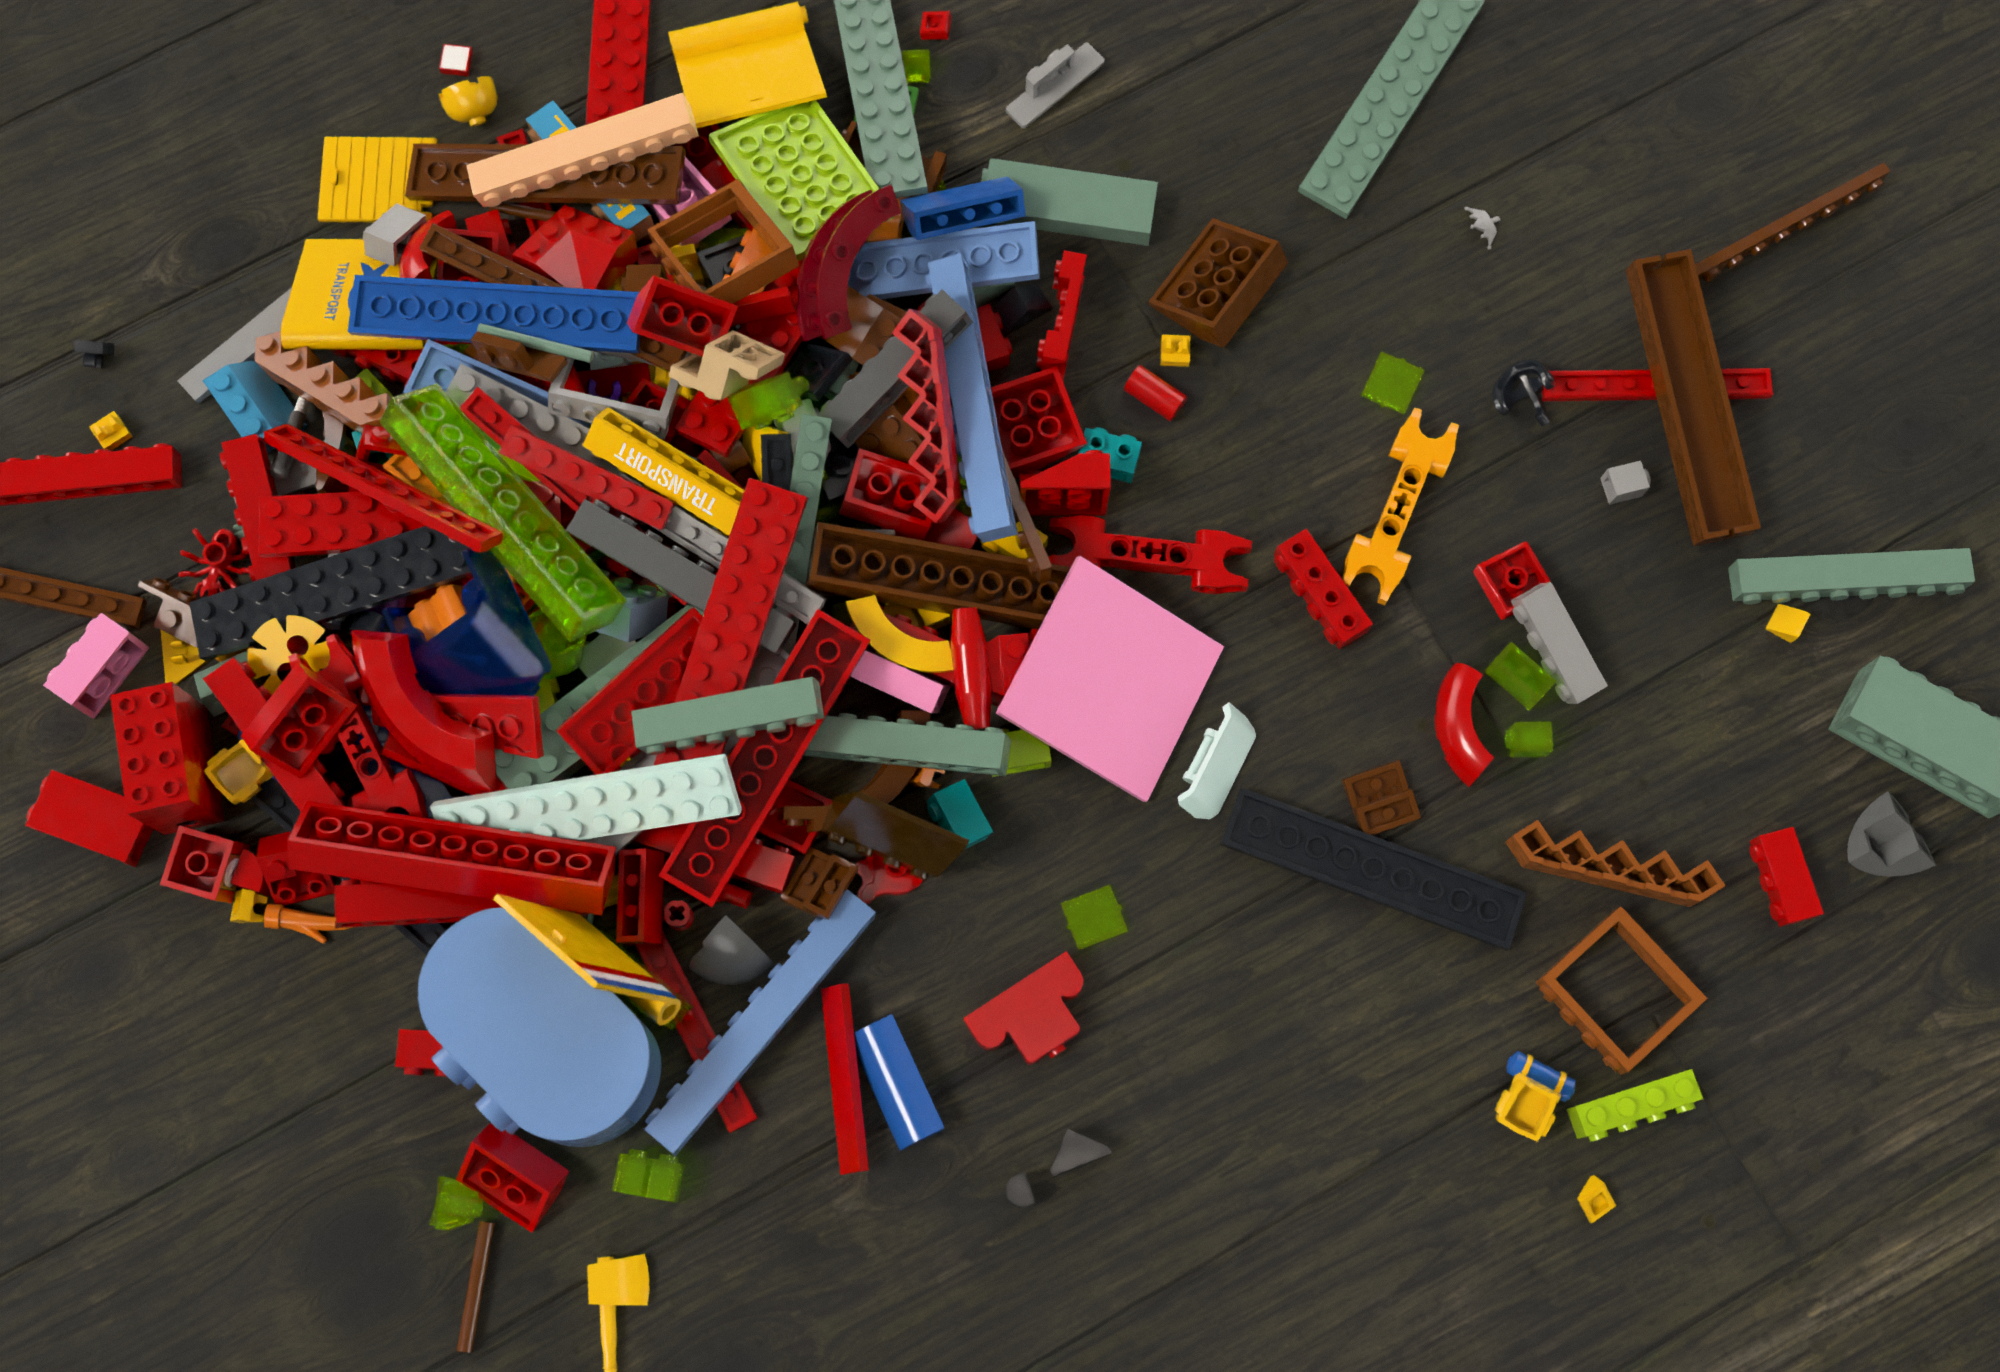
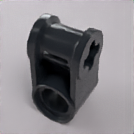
(364, 621)

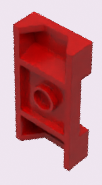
(1069, 283)

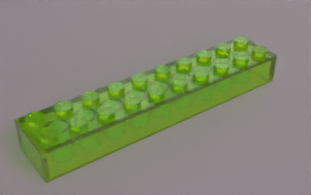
(485, 487)

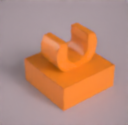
(923, 778)

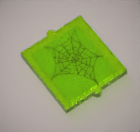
(1392, 382)
(1094, 917)

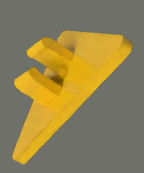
(179, 658)

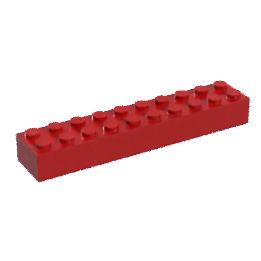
(764, 763)
(451, 857)

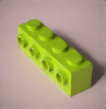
(1634, 1104)

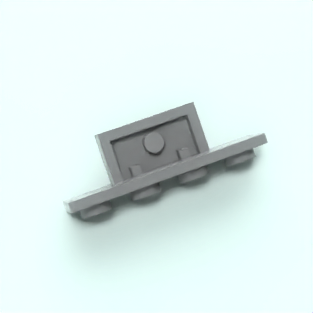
(1053, 81)

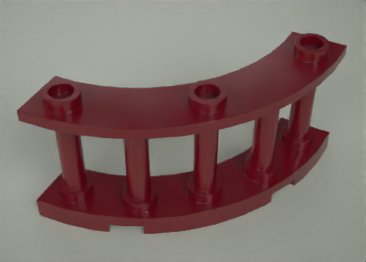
(829, 259)

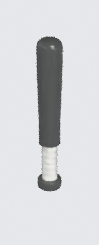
(282, 461)

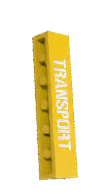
(664, 469)

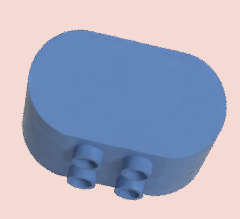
(535, 1035)

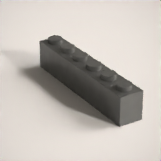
(877, 384)

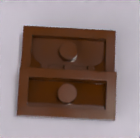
(1381, 798)
(819, 883)

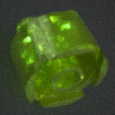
(562, 654)

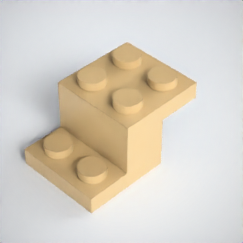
(726, 365)

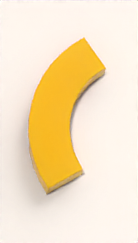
(894, 644)

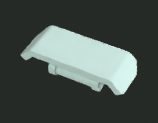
(1217, 764)

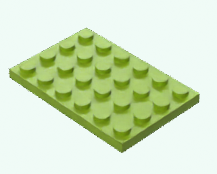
(793, 167)

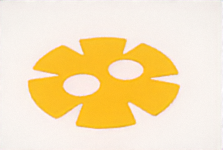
(276, 653)

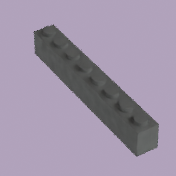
(662, 565)

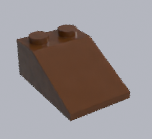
(870, 328)

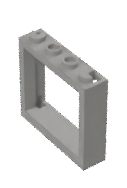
(587, 407)

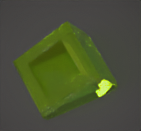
(916, 65)

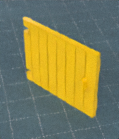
(369, 178)

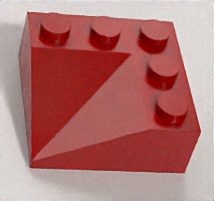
(578, 250)
(1036, 421)
(1069, 488)

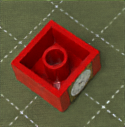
(203, 864)

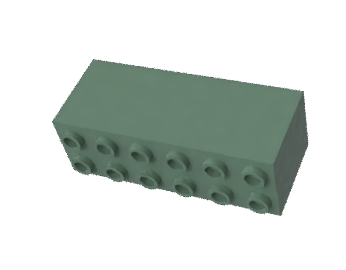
(1924, 733)

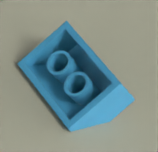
(250, 398)

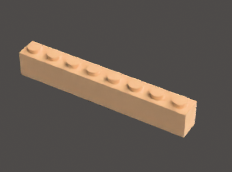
(582, 150)

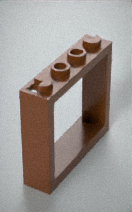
(708, 212)
(1653, 957)

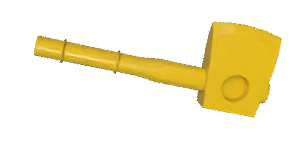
(612, 1284)

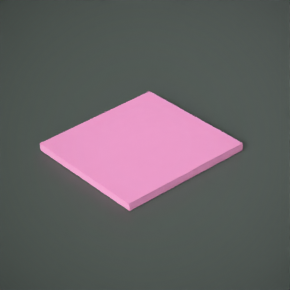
(1110, 679)

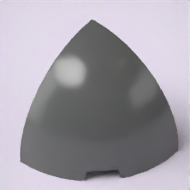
(1887, 842)
(730, 956)

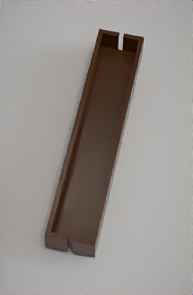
(1692, 397)

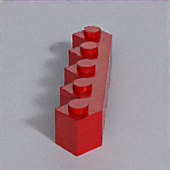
(930, 415)

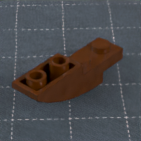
(340, 437)

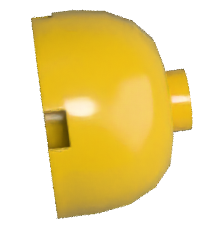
(470, 101)

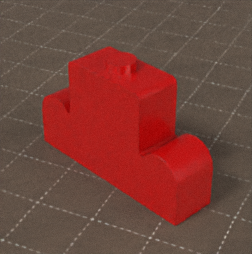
(1031, 1012)

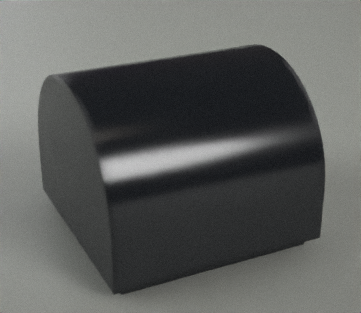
(1019, 1191)

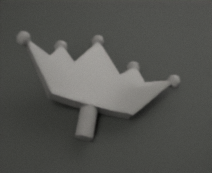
(1484, 224)

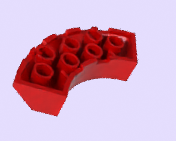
(416, 719)

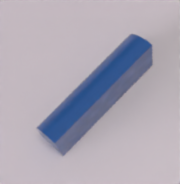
(963, 208)
(896, 1083)

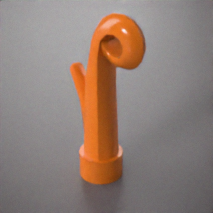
(304, 922)

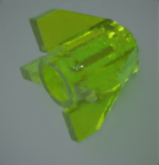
(454, 1205)

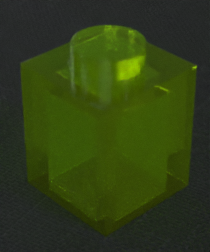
(1529, 739)

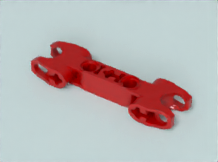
(1202, 558)
(384, 789)

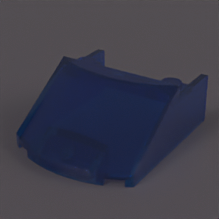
(485, 649)

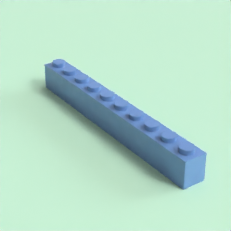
(974, 410)
(759, 1024)

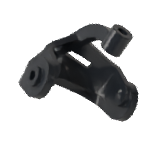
(1505, 397)

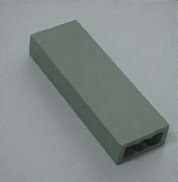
(1081, 201)

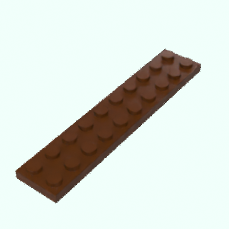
(441, 174)

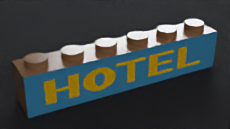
(551, 122)

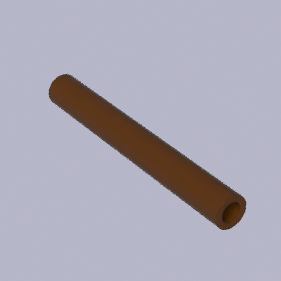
(475, 1287)

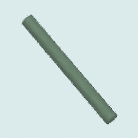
(539, 343)

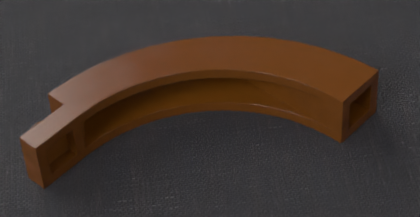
(883, 786)

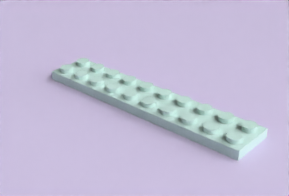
(605, 802)

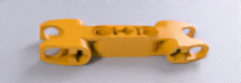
(1419, 457)

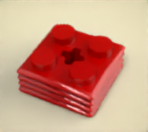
(1515, 563)

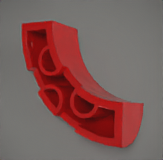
(415, 262)
(1455, 725)

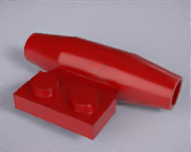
(982, 665)

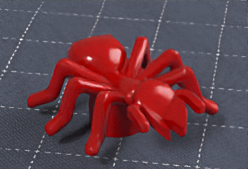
(219, 557)

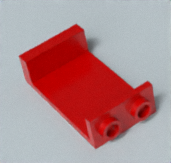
(88, 818)

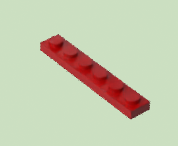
(587, 477)

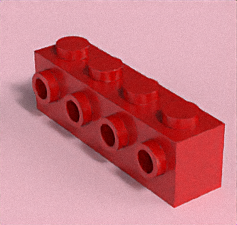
(390, 364)
(1322, 589)

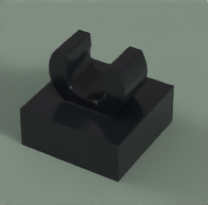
(93, 352)

